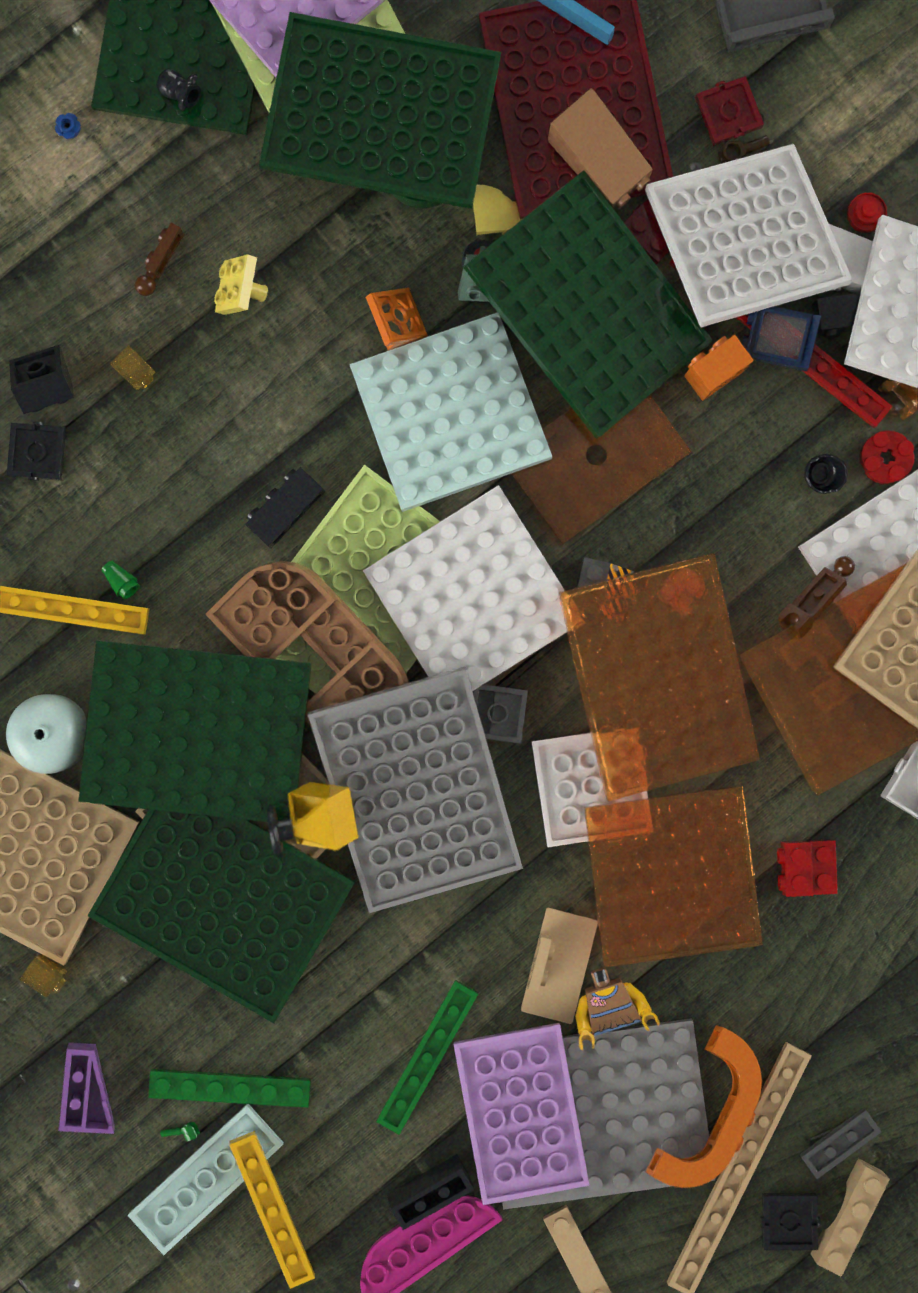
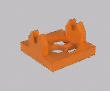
(408, 310)

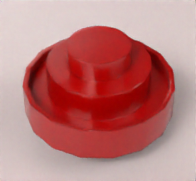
(865, 211)

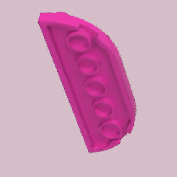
(407, 1255)

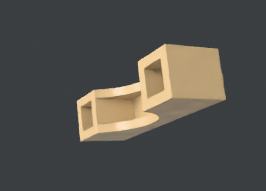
(842, 1236)

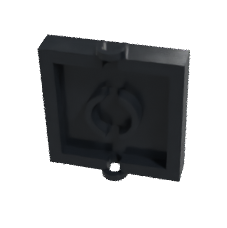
(36, 451)
(790, 1221)

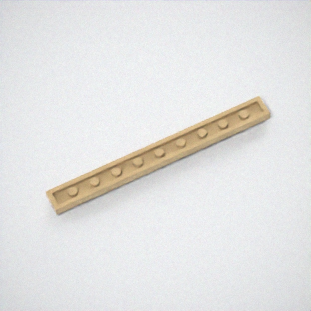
(736, 1176)

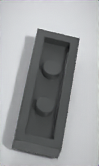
(840, 1143)

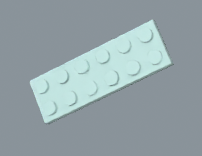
(199, 1182)

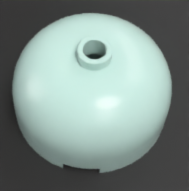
(63, 730)

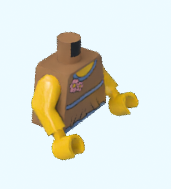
(610, 1007)

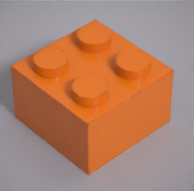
(717, 368)

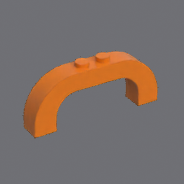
(731, 1124)

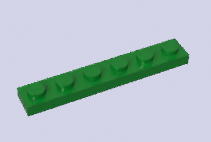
(427, 1057)
(229, 1088)

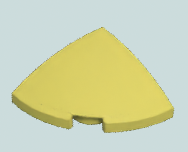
(493, 211)

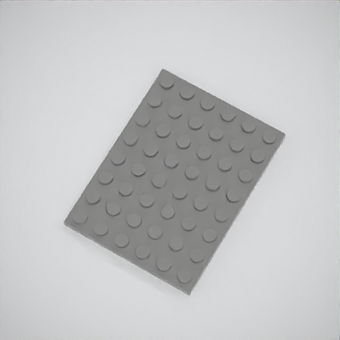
(417, 789)
(629, 1099)

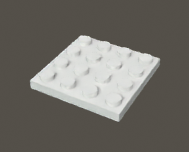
(566, 784)

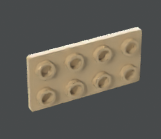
(559, 965)

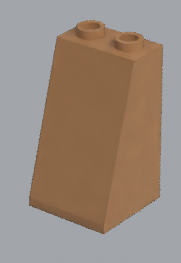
(596, 143)

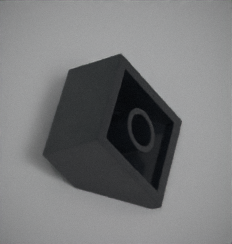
(40, 379)

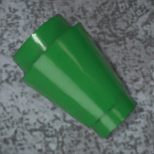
(121, 581)

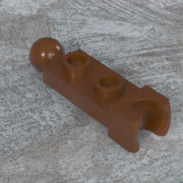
(816, 597)

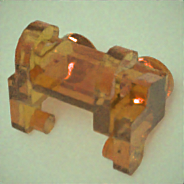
(906, 393)

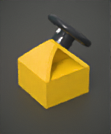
(319, 818)

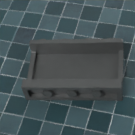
(765, 21)

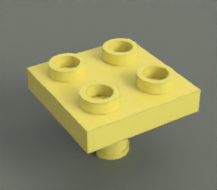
(238, 285)

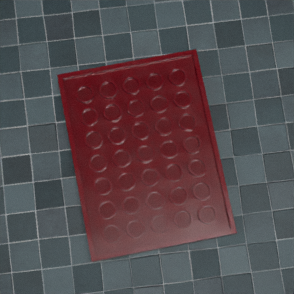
(548, 68)

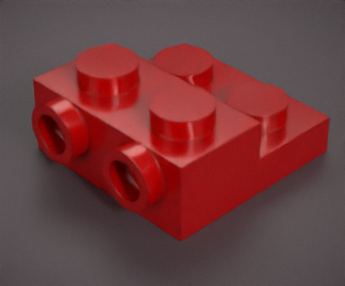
(807, 868)

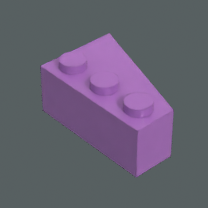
(84, 1095)

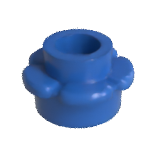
(70, 132)

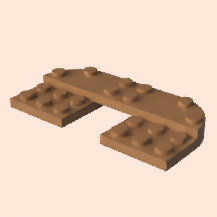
(290, 601)

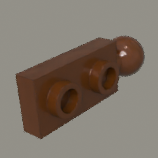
(158, 259)

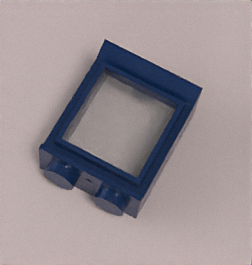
(782, 337)

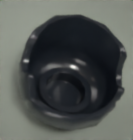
(825, 473)

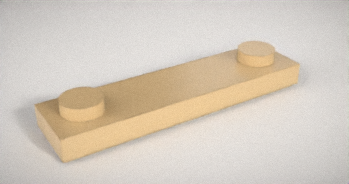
(575, 1251)

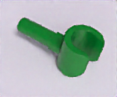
(189, 1131)

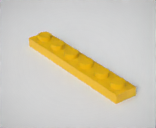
(73, 610)
(272, 1209)

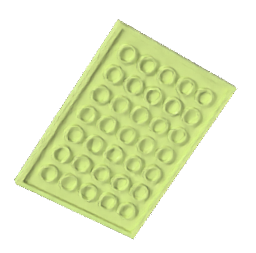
(350, 538)

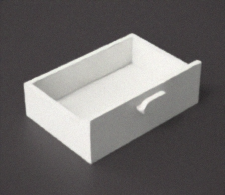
(855, 254)
(903, 785)

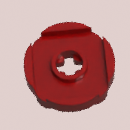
(901, 450)

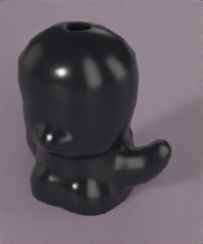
(176, 87)

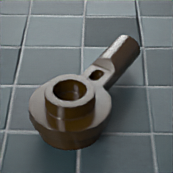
(735, 150)

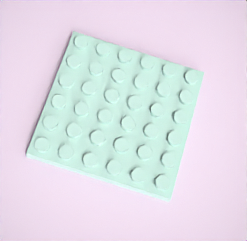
(450, 411)

